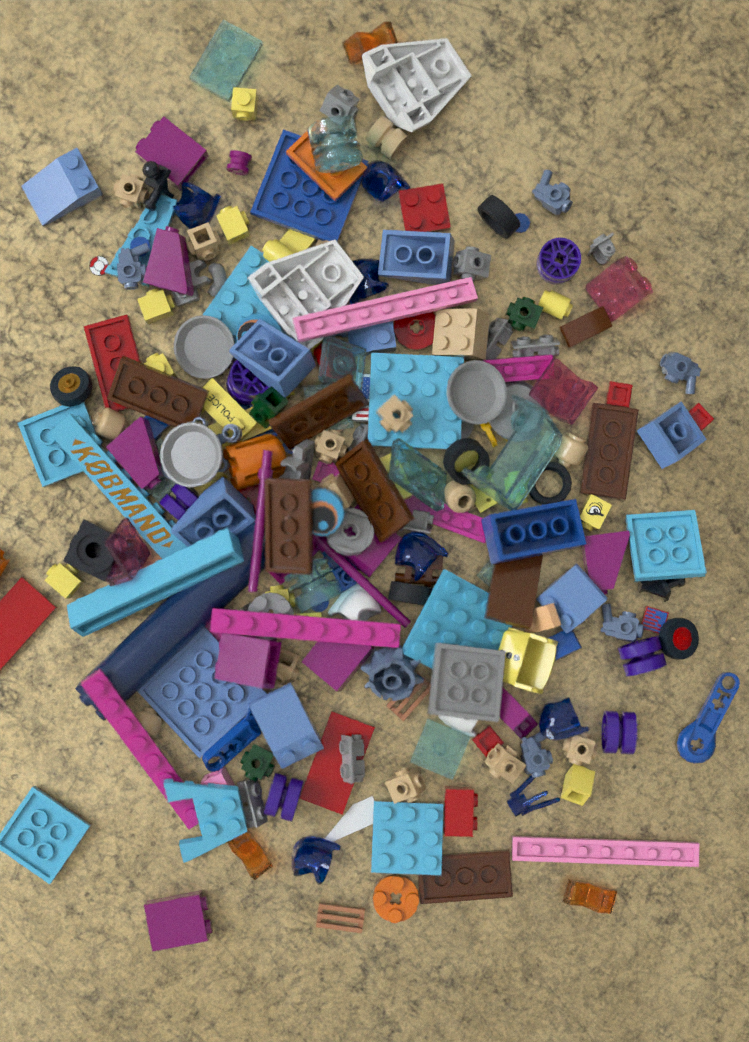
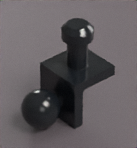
(156, 179)
(660, 587)

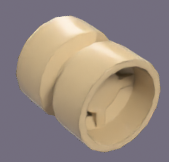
(387, 137)

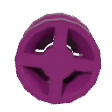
(239, 162)

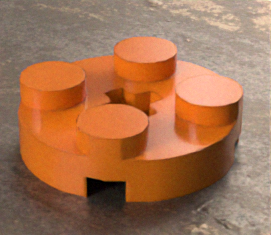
(393, 911)

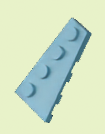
(146, 228)

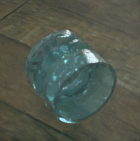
(335, 144)
(315, 586)

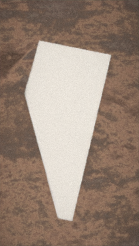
(356, 818)

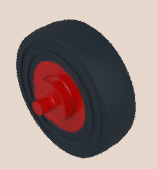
(678, 638)

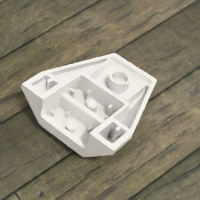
(414, 79)
(306, 284)

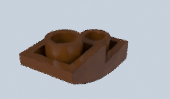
(586, 326)

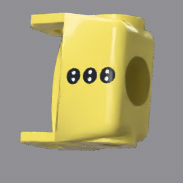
(527, 659)

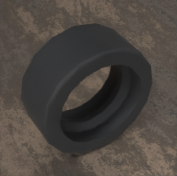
(498, 216)
(458, 448)
(566, 487)
(409, 593)

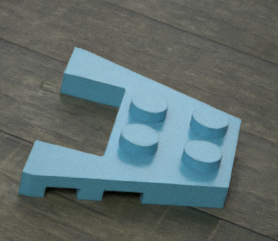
(218, 814)

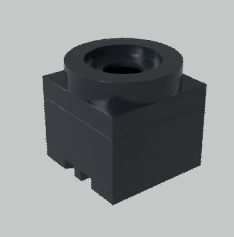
(89, 552)

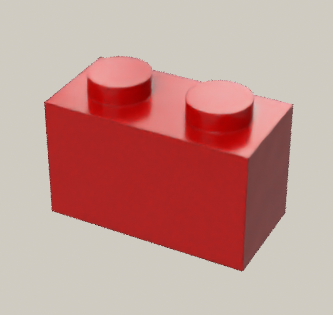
(459, 811)

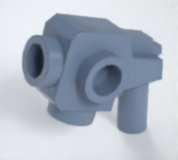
(555, 197)
(129, 268)
(678, 368)
(623, 628)
(534, 757)

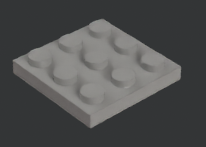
(466, 682)

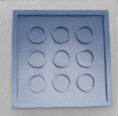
(191, 697)

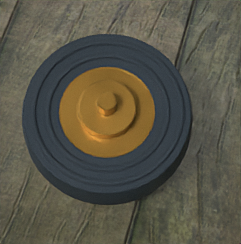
(71, 386)

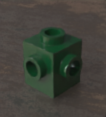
(527, 307)
(267, 406)
(266, 763)

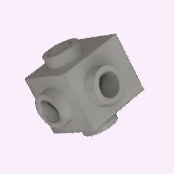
(340, 103)
(471, 264)

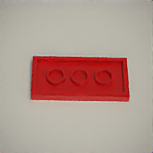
(107, 344)
(20, 617)
(324, 781)

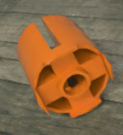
(246, 459)

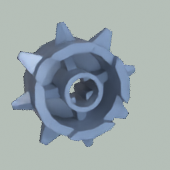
(392, 674)

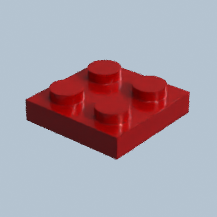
(424, 209)

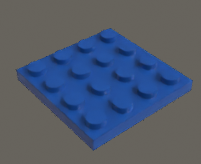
(296, 201)

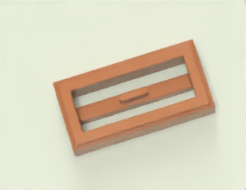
(397, 710)
(342, 927)

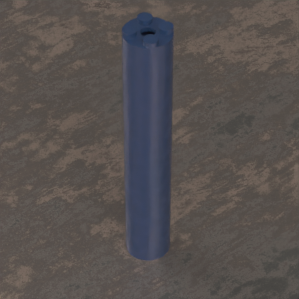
(173, 626)

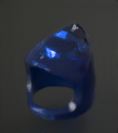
(382, 180)
(195, 207)
(370, 283)
(418, 552)
(560, 721)
(313, 856)

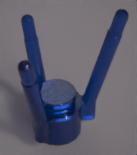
(521, 805)

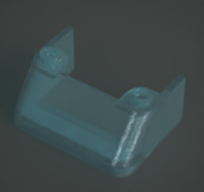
(522, 457)

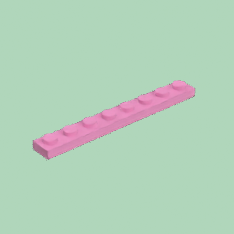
(384, 309)
(605, 851)

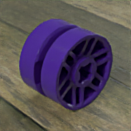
(564, 251)
(243, 384)
(180, 504)
(642, 656)
(619, 732)
(283, 797)

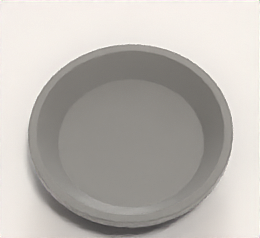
(204, 346)
(476, 392)
(502, 422)
(191, 454)

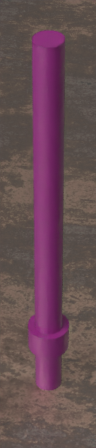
(264, 472)
(323, 546)

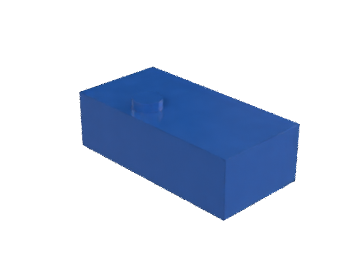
(533, 531)

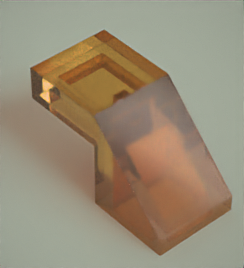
(365, 41)
(251, 854)
(590, 896)

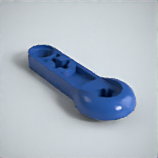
(706, 723)
(239, 736)

